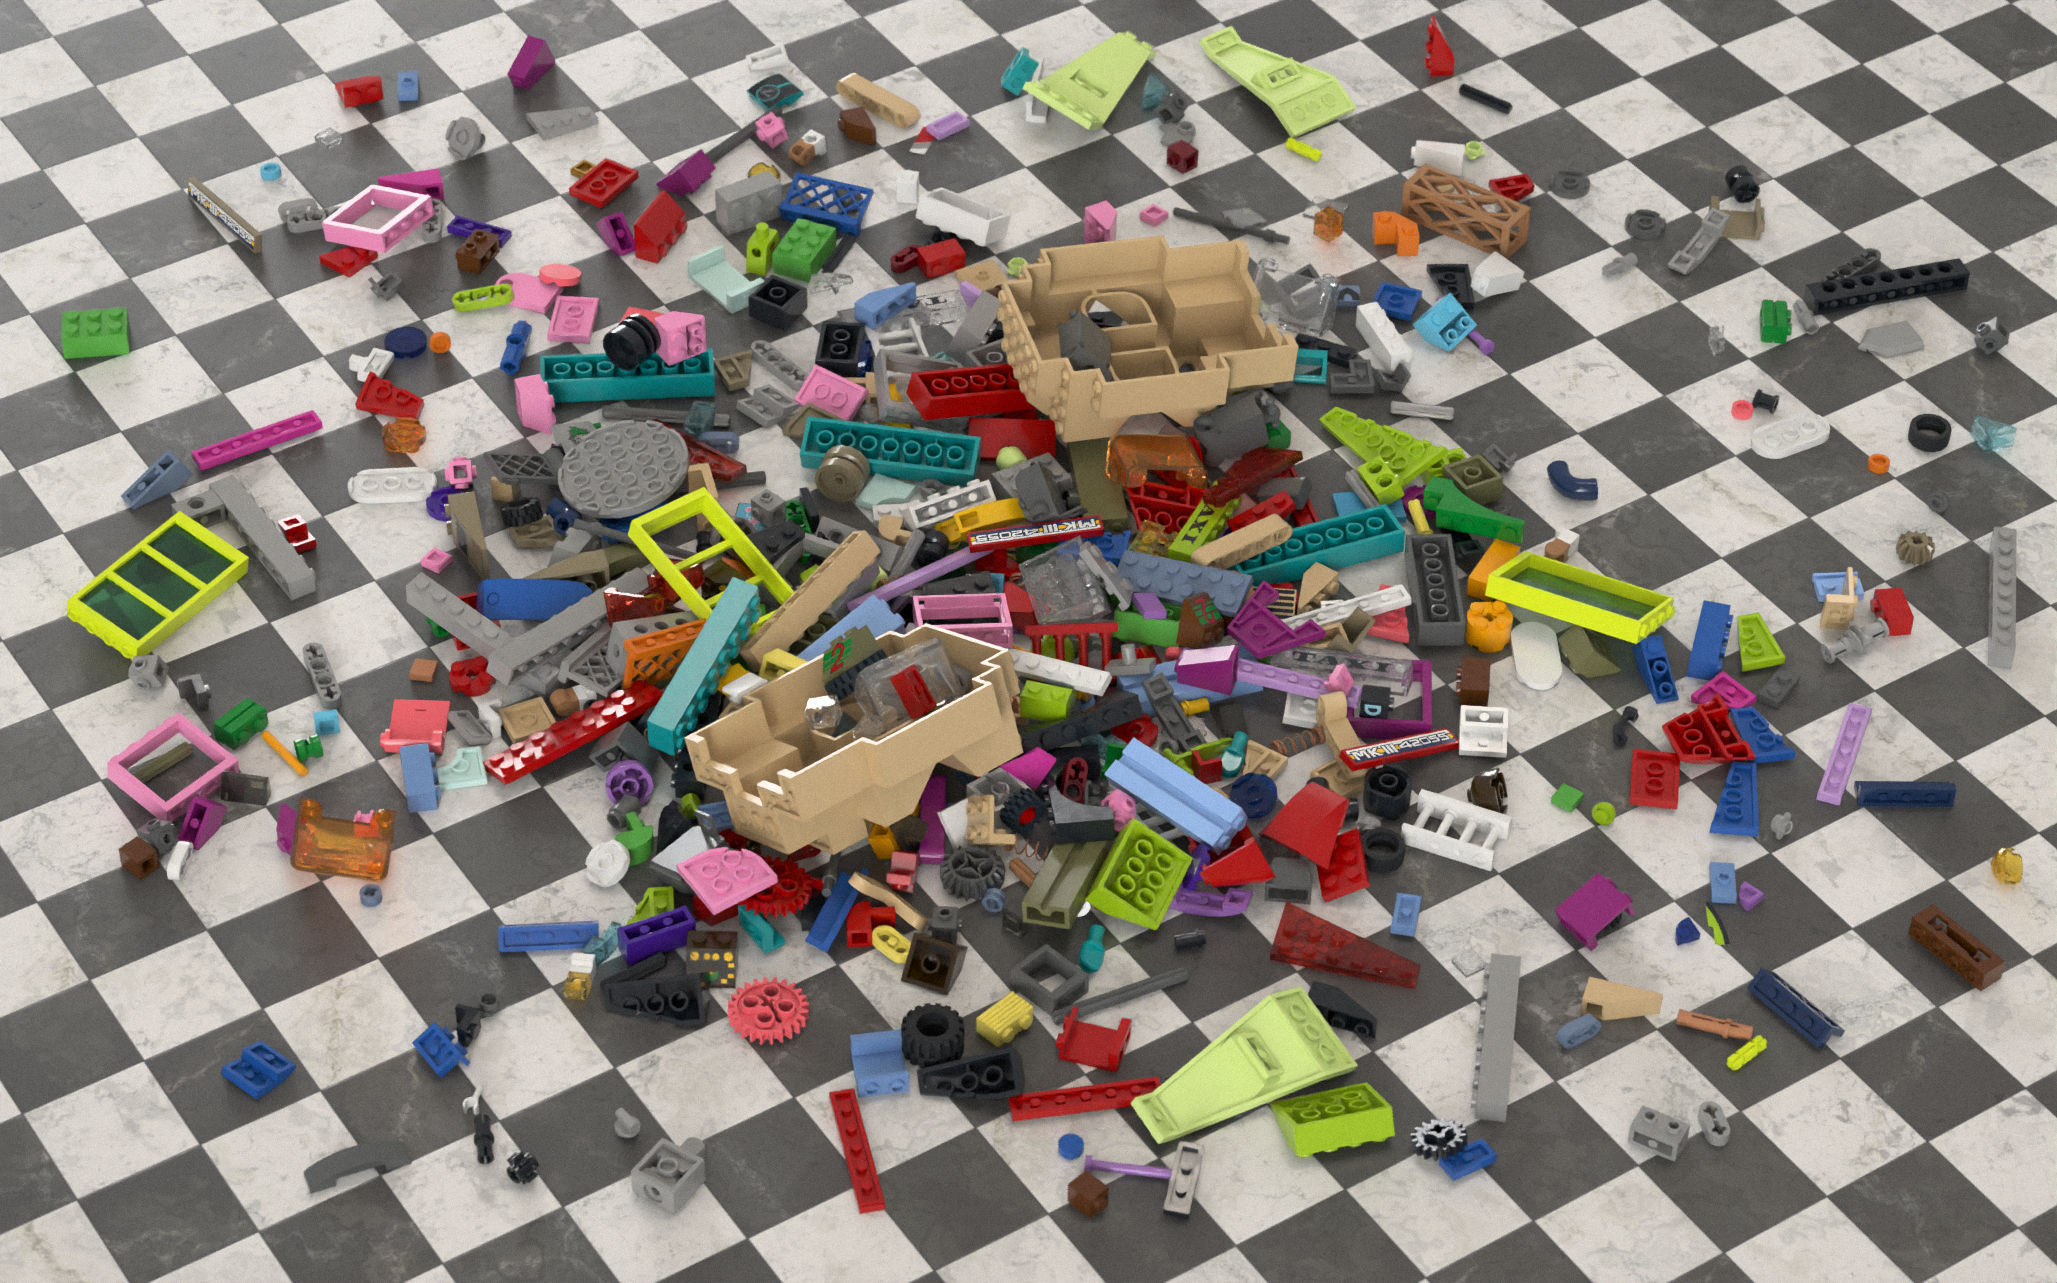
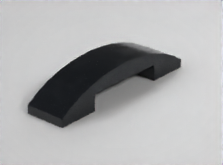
(1463, 544)

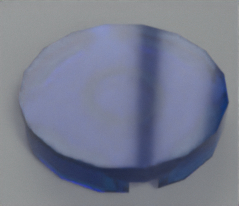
(406, 342)
(864, 358)
(1254, 794)

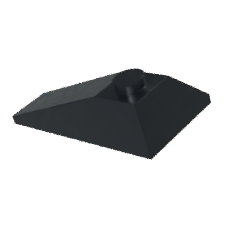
(667, 999)
(983, 1076)

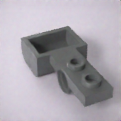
(1296, 487)

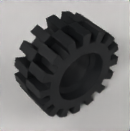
(521, 512)

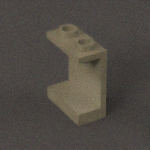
(1742, 223)
(1356, 628)

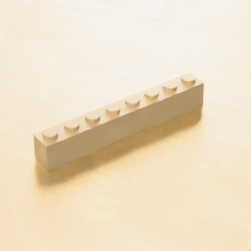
(811, 598)

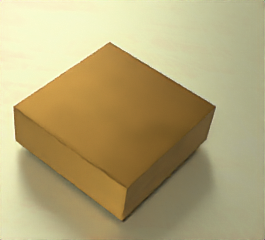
(582, 168)

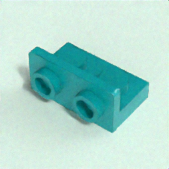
(1019, 71)
(760, 930)

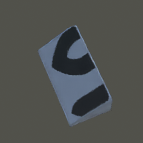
(1349, 295)

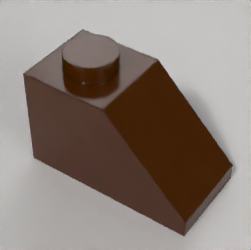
(857, 125)

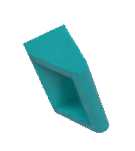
(1313, 358)

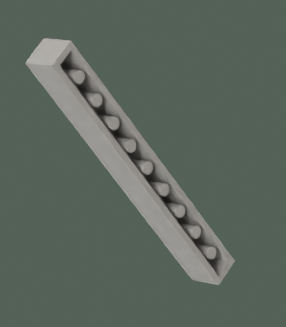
(559, 632)

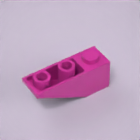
(420, 182)

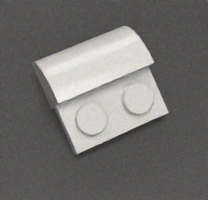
(1483, 731)

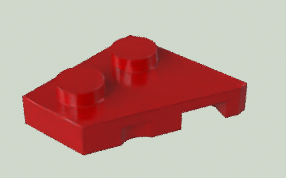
(1512, 187)
(348, 260)

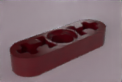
(1068, 773)

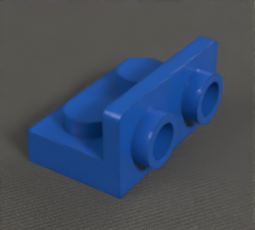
(439, 1049)

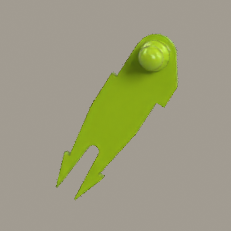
(1205, 750)

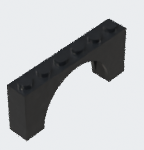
(1109, 711)
(1068, 819)

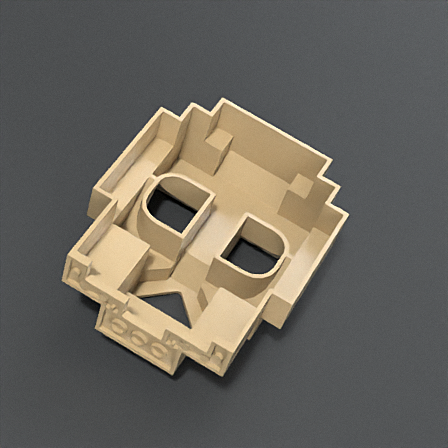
(1180, 310)
(826, 791)

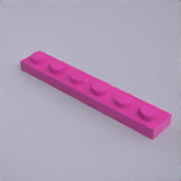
(257, 440)

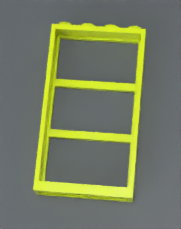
(682, 509)

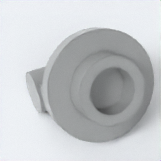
(626, 1125)

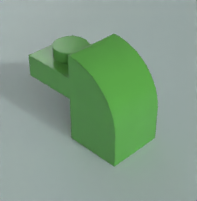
(637, 839)

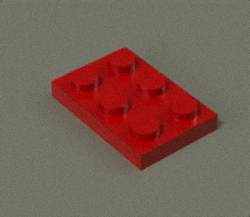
(603, 183)
(1654, 779)
(1348, 868)

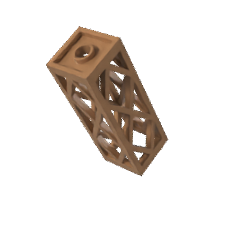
(1422, 189)

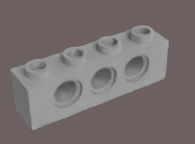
(889, 551)

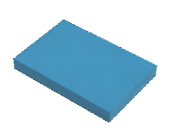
(1350, 502)

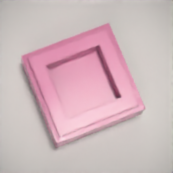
(1154, 215)
(436, 560)

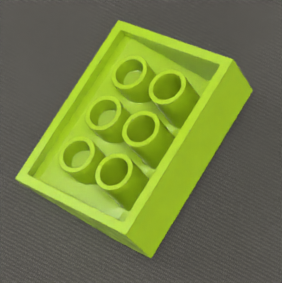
(1139, 876)
(1334, 1119)

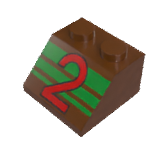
(1200, 623)

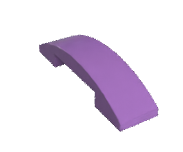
(1211, 904)

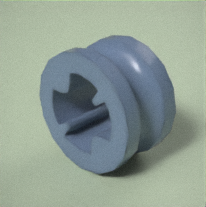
(988, 900)
(370, 901)

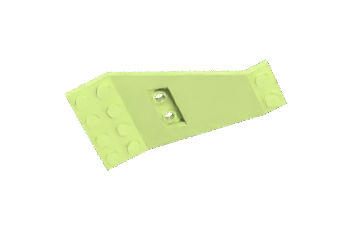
(1094, 81)
(1299, 100)
(1258, 1059)

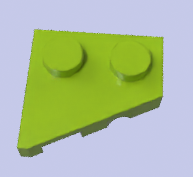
(655, 902)

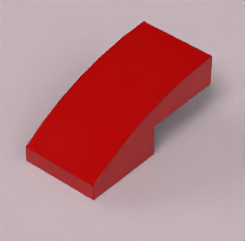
(297, 533)

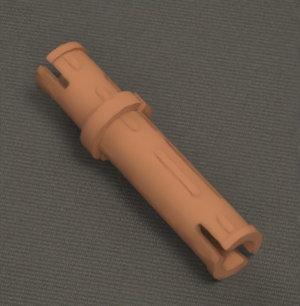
(1710, 1024)

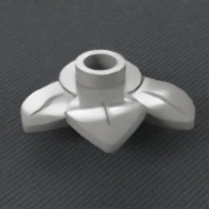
(1176, 132)

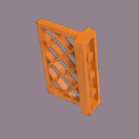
(657, 643)

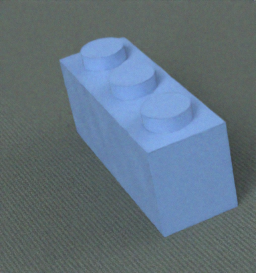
(420, 778)

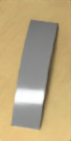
(1701, 243)

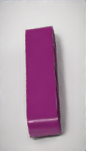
(933, 801)

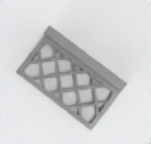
(587, 653)

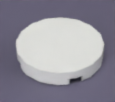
(607, 863)

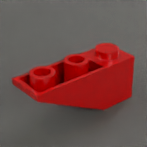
(1440, 54)

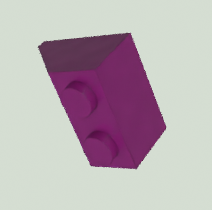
(688, 174)

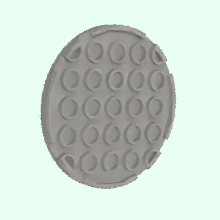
(623, 469)

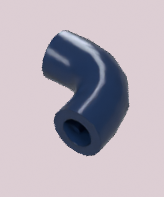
(1571, 486)
(562, 515)

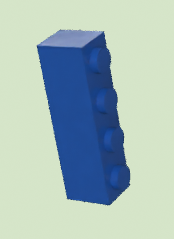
(1709, 641)

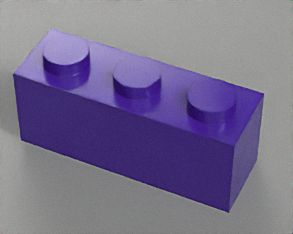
(655, 935)

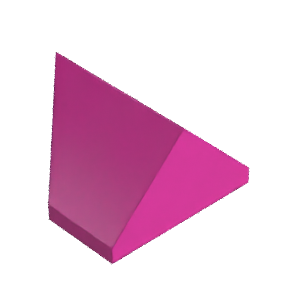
(1031, 767)

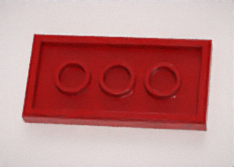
(1029, 435)

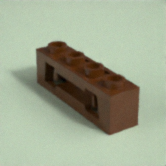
(1956, 947)

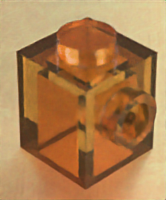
(1328, 224)

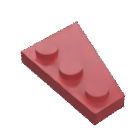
(1391, 624)

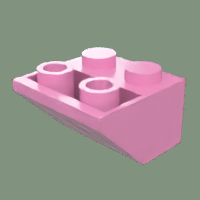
(1100, 223)
(681, 336)
(534, 403)

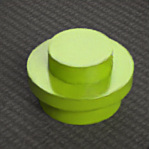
(1603, 813)

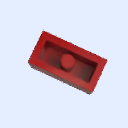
(940, 258)
(1894, 609)

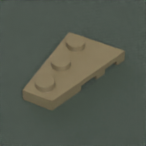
(797, 424)

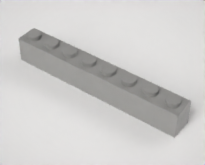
(264, 538)
(2002, 597)
(473, 629)
(1497, 1038)

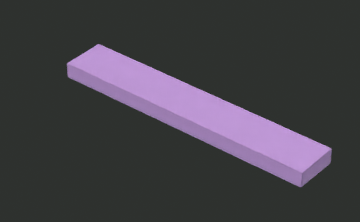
(1844, 754)

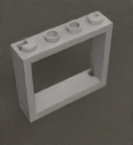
(905, 412)
(824, 549)

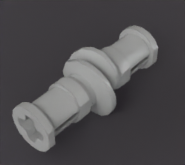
(1854, 639)

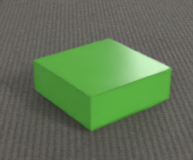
(1567, 797)

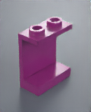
(1593, 908)

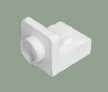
(490, 718)

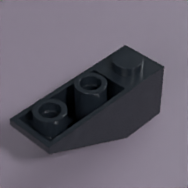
(1341, 1010)

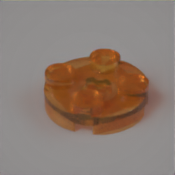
(395, 440)

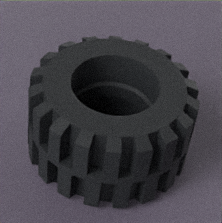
(927, 1022)

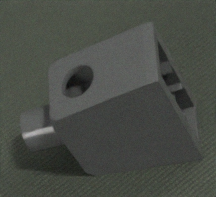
(1291, 880)

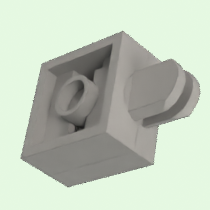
(657, 1171)

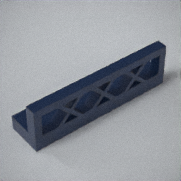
(1905, 793)
(1794, 1008)

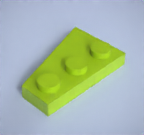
(1757, 644)

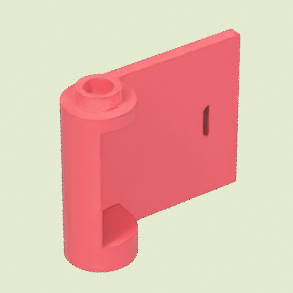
(417, 723)

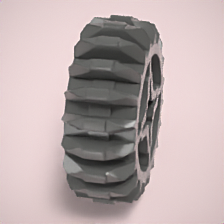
(971, 872)

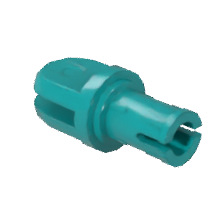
(1233, 756)
(1092, 950)

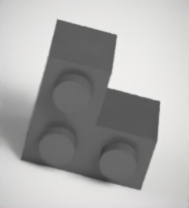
(622, 745)

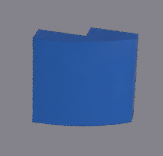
(258, 1069)

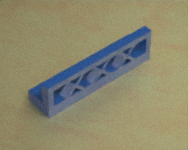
(833, 913)
(546, 936)

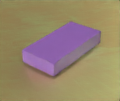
(1149, 605)

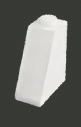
(1439, 155)
(1496, 276)

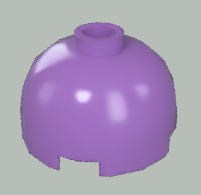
(629, 778)

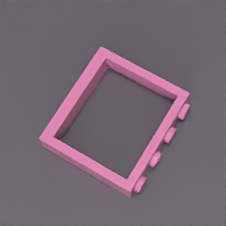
(416, 211)
(968, 607)
(180, 803)

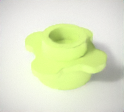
(1474, 150)
(1015, 265)

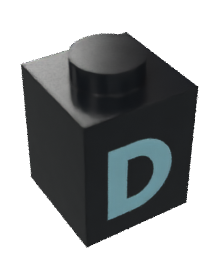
(1375, 702)

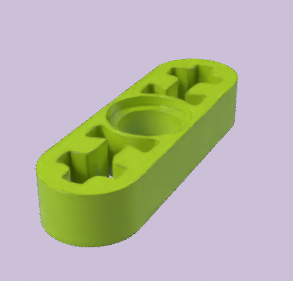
(468, 295)

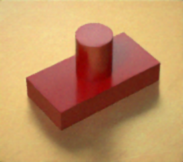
(998, 563)

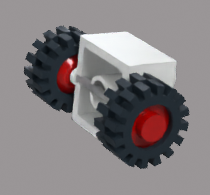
(1014, 801)

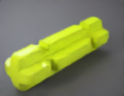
(1303, 149)
(1746, 1052)

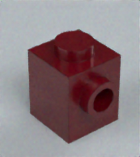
(1182, 157)

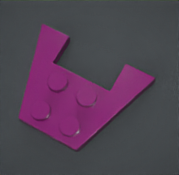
(1263, 631)

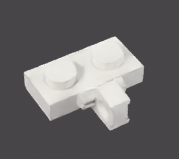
(377, 362)

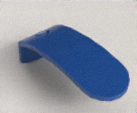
(527, 598)

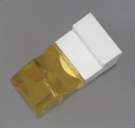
(580, 976)

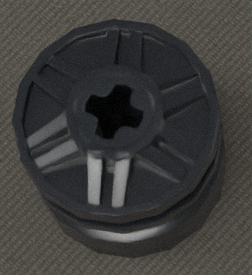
(631, 342)

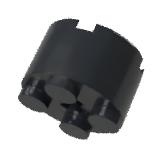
(1387, 791)

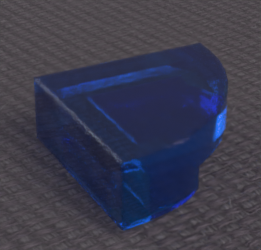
(1686, 932)

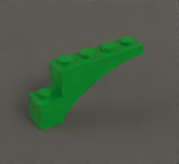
(1462, 514)

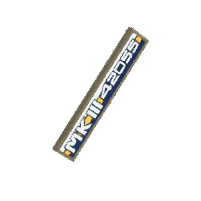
(224, 215)

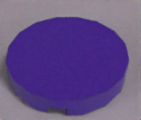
(437, 500)
(1192, 875)

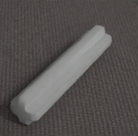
(1422, 410)
(1361, 489)
(907, 554)

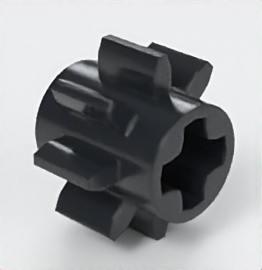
(522, 1167)

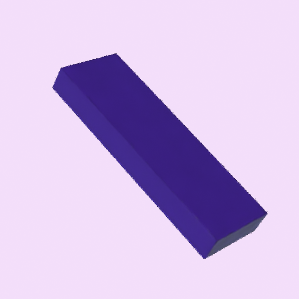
(465, 227)

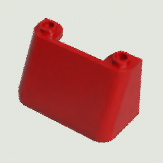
(1238, 864)

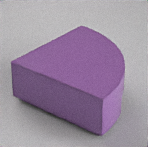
(1749, 896)

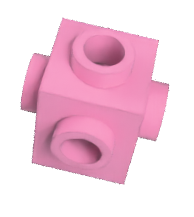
(771, 130)
(457, 464)
(1122, 806)

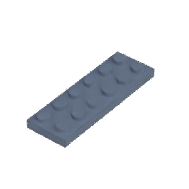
(1178, 580)

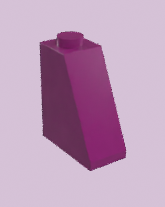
(531, 63)
(1209, 668)

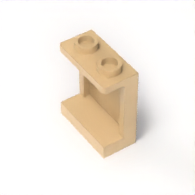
(698, 477)

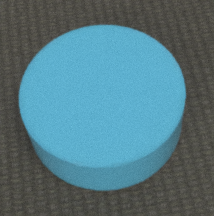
(270, 171)

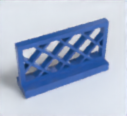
(838, 220)

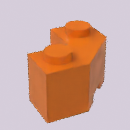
(1397, 230)

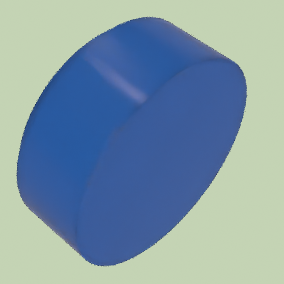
(1070, 1146)

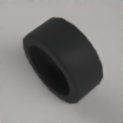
(1926, 442)
(1387, 838)

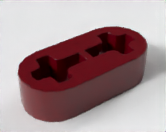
(904, 259)

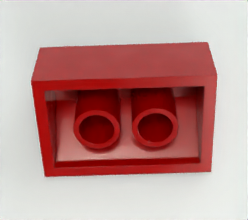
(658, 228)

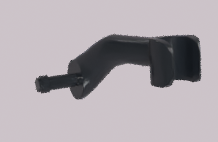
(1629, 713)

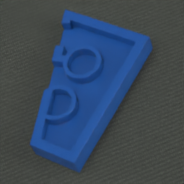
(1110, 545)
(1761, 739)

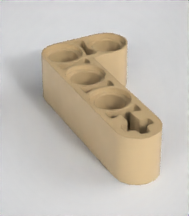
(1337, 730)

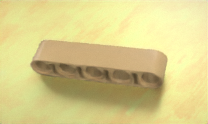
(878, 101)
(1243, 543)

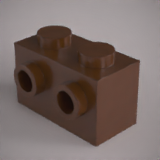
(477, 251)
(1474, 681)

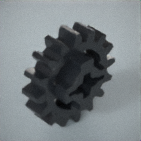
(1439, 1139)

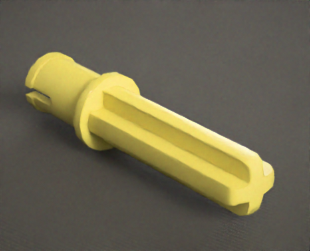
(1418, 517)

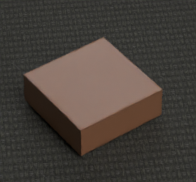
(423, 670)

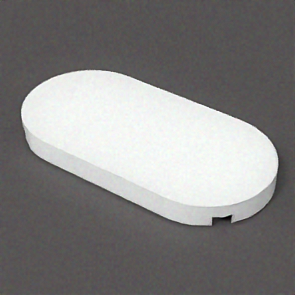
(1790, 435)
(392, 485)
(1536, 655)

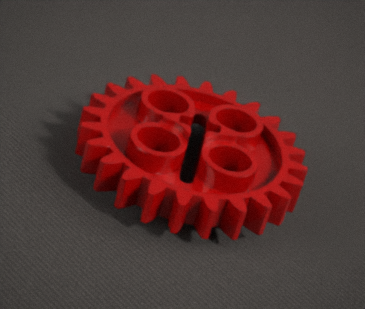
(789, 893)

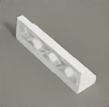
(1035, 108)

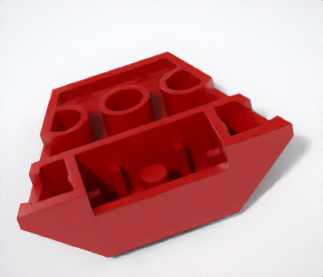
(1164, 504)
(1707, 736)
(1309, 824)

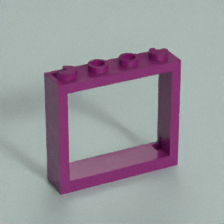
(1394, 728)

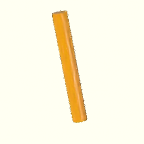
(285, 754)

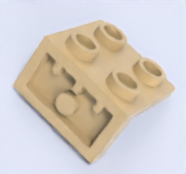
(1838, 608)
(981, 824)

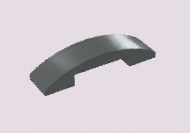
(1170, 713)
(354, 1160)

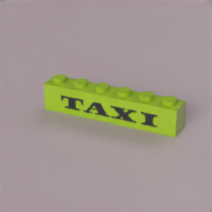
(1202, 528)

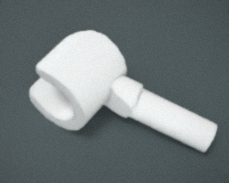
(473, 1101)

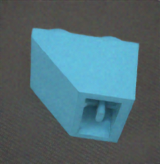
(1445, 323)

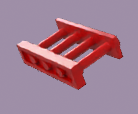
(1082, 632)

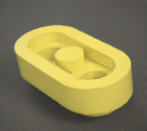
(891, 943)

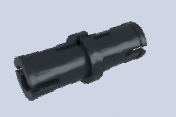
(483, 1139)

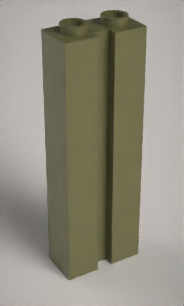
(1096, 492)
(1064, 883)

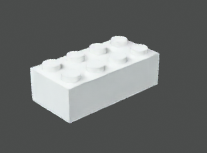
(962, 216)

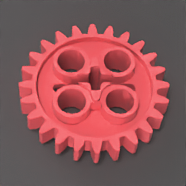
(768, 1010)

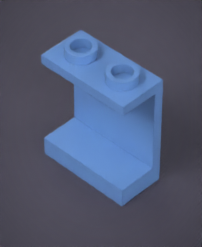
(879, 1063)

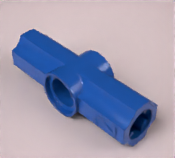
(516, 347)

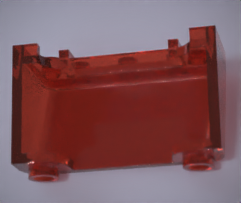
(651, 600)

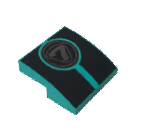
(774, 92)

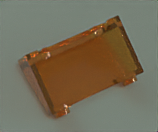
(1134, 454)
(342, 845)

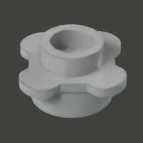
(1368, 823)
(1781, 825)

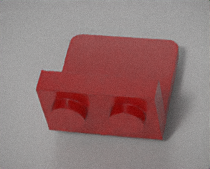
(360, 90)

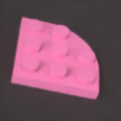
(726, 876)

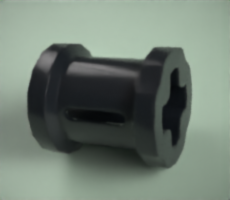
(1766, 401)

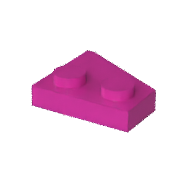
(1731, 692)

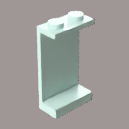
(721, 279)

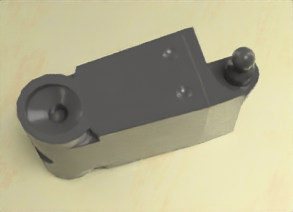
(1085, 344)
(1235, 428)

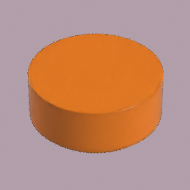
(440, 342)
(1878, 463)

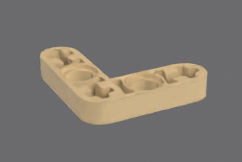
(885, 894)

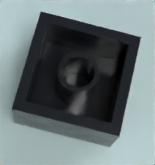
(778, 302)

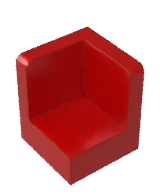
(1207, 770)

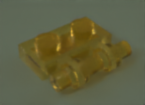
(1150, 536)

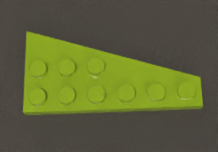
(1368, 440)

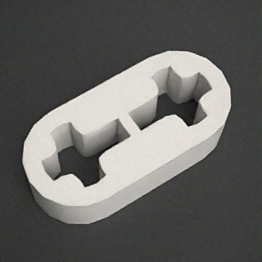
(180, 861)

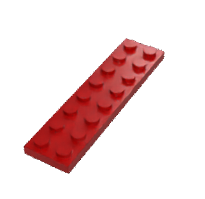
(573, 732)

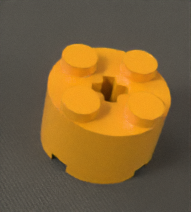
(1488, 626)

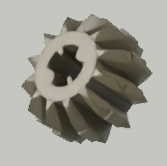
(1915, 548)

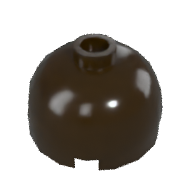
(1489, 791)

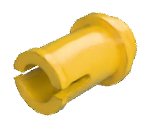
(1194, 706)

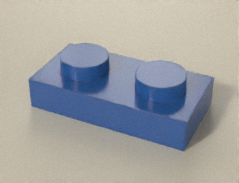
(1474, 1157)

